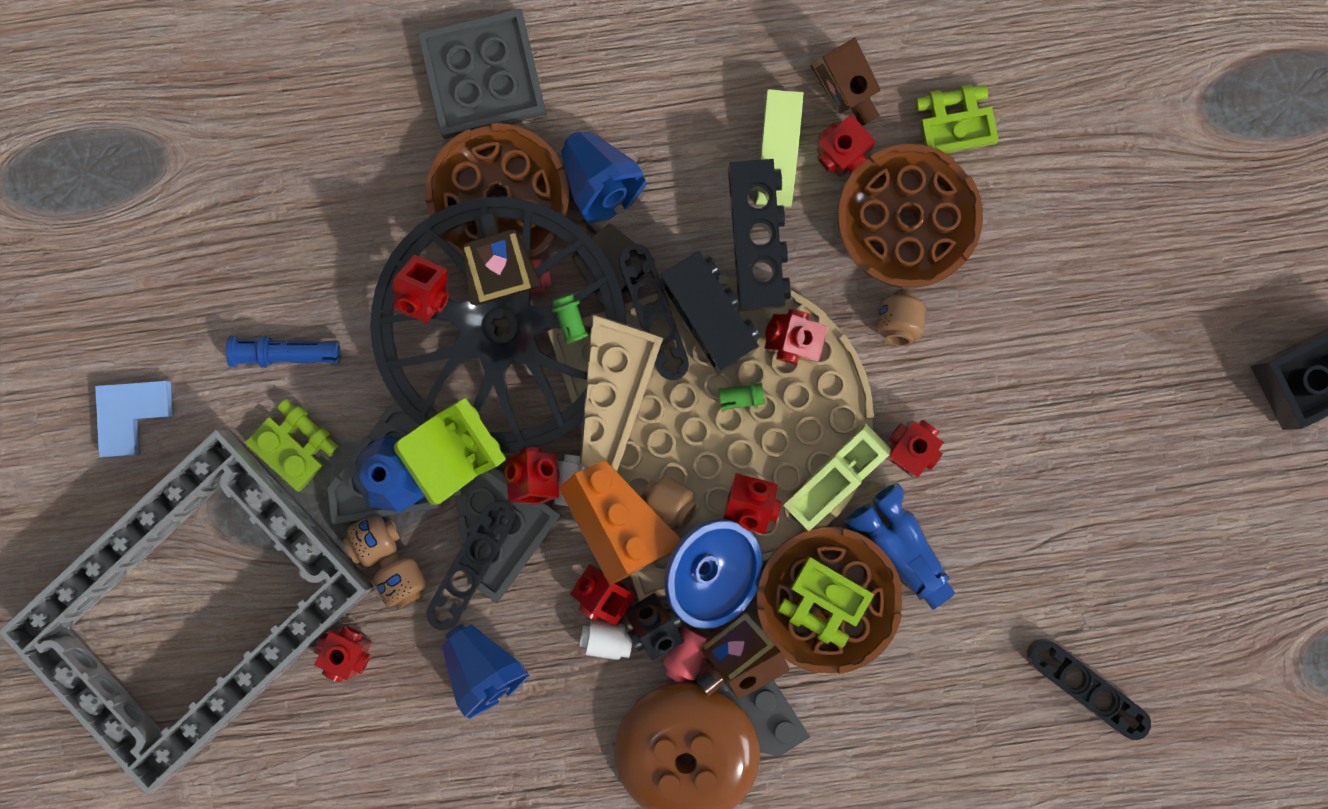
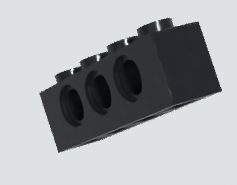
(743, 179)

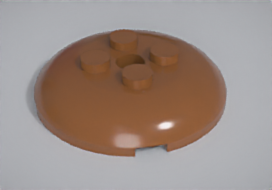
(495, 160)
(939, 196)
(856, 560)
(681, 721)

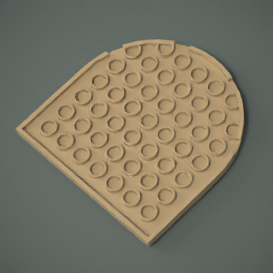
(688, 437)

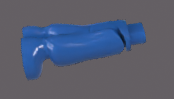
(903, 545)

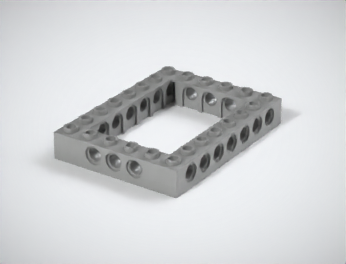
(95, 697)

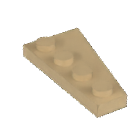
(615, 384)

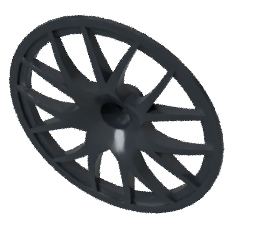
(478, 332)

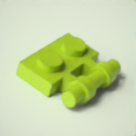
(959, 130)
(284, 453)
(832, 592)

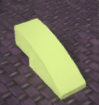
(781, 139)
(837, 477)

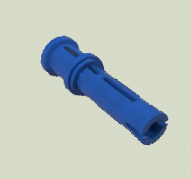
(265, 351)

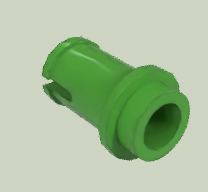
(569, 318)
(742, 396)

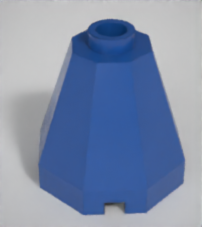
(600, 176)
(397, 489)
(479, 670)

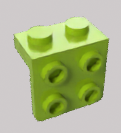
(449, 451)

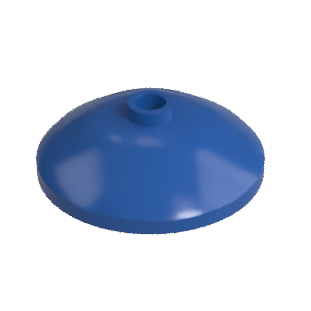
(724, 582)

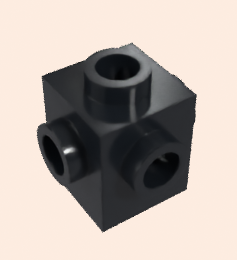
(653, 627)

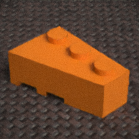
(616, 522)

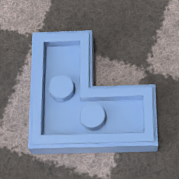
(119, 409)

